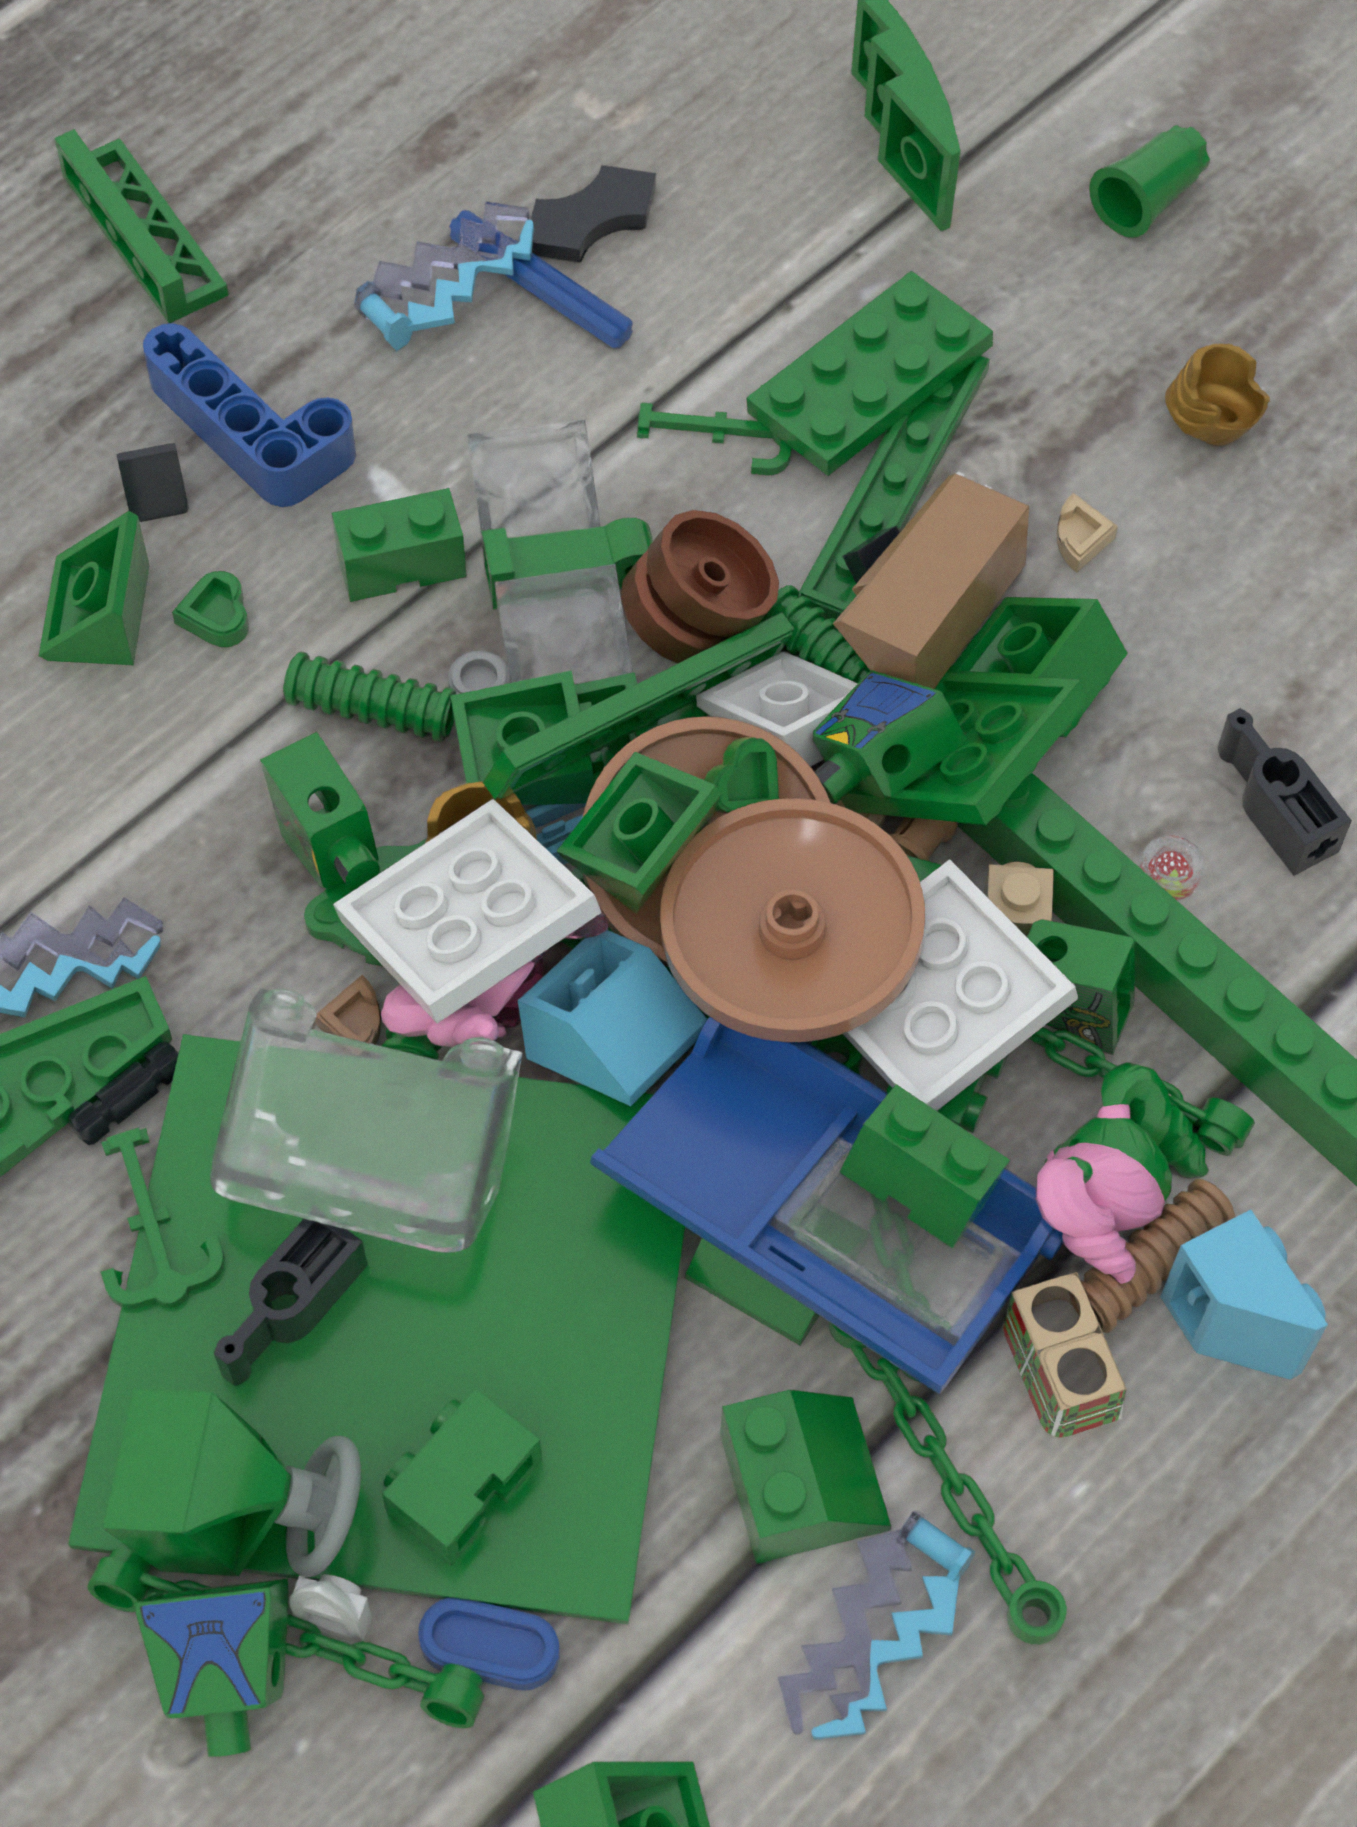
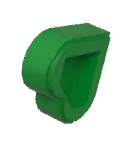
(214, 610)
(746, 774)

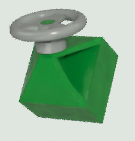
(206, 1487)

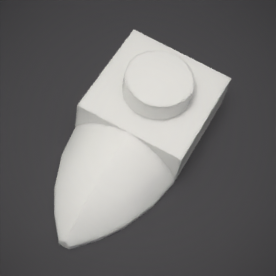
(332, 1606)

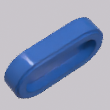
(491, 1640)

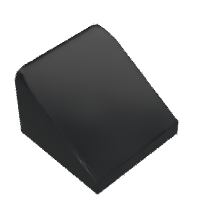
(153, 482)

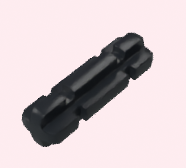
(124, 1094)

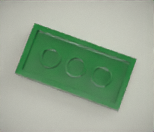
(869, 372)

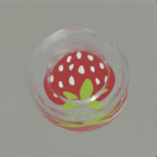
(1174, 865)

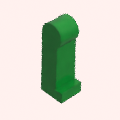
(512, 558)

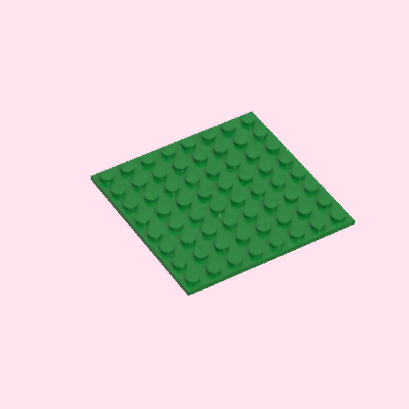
(546, 1314)

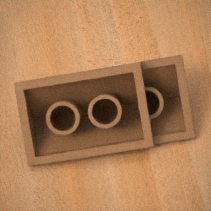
(937, 582)

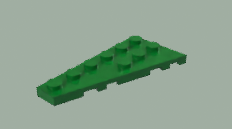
(69, 1057)

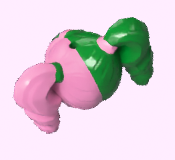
(1117, 1169)

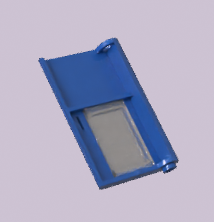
(751, 1159)

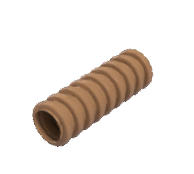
(1155, 1251)

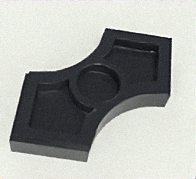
(609, 204)

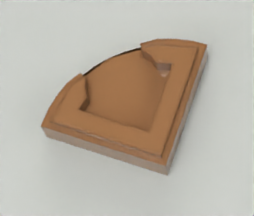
(353, 1013)

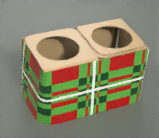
(1057, 1408)

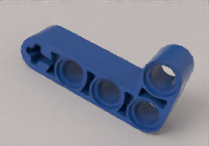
(273, 455)

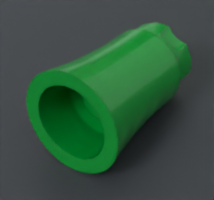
(1147, 181)

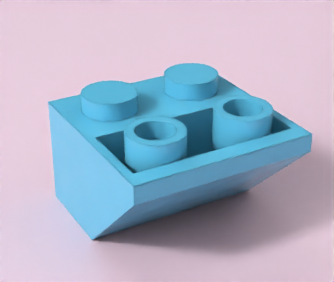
(609, 1017)
(1244, 1300)

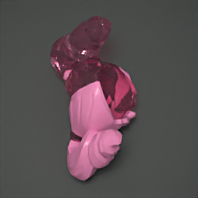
(484, 1015)

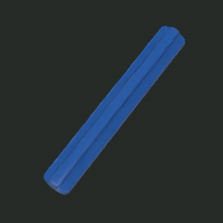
(560, 292)

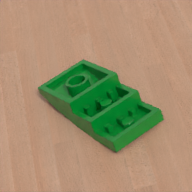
(906, 109)
(511, 712)

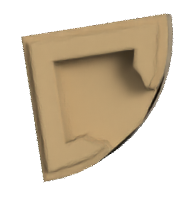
(1082, 532)

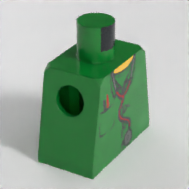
(334, 841)

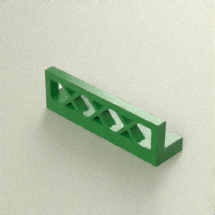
(133, 235)

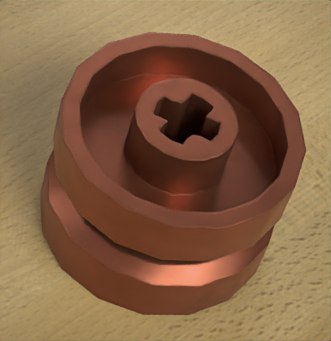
(698, 585)

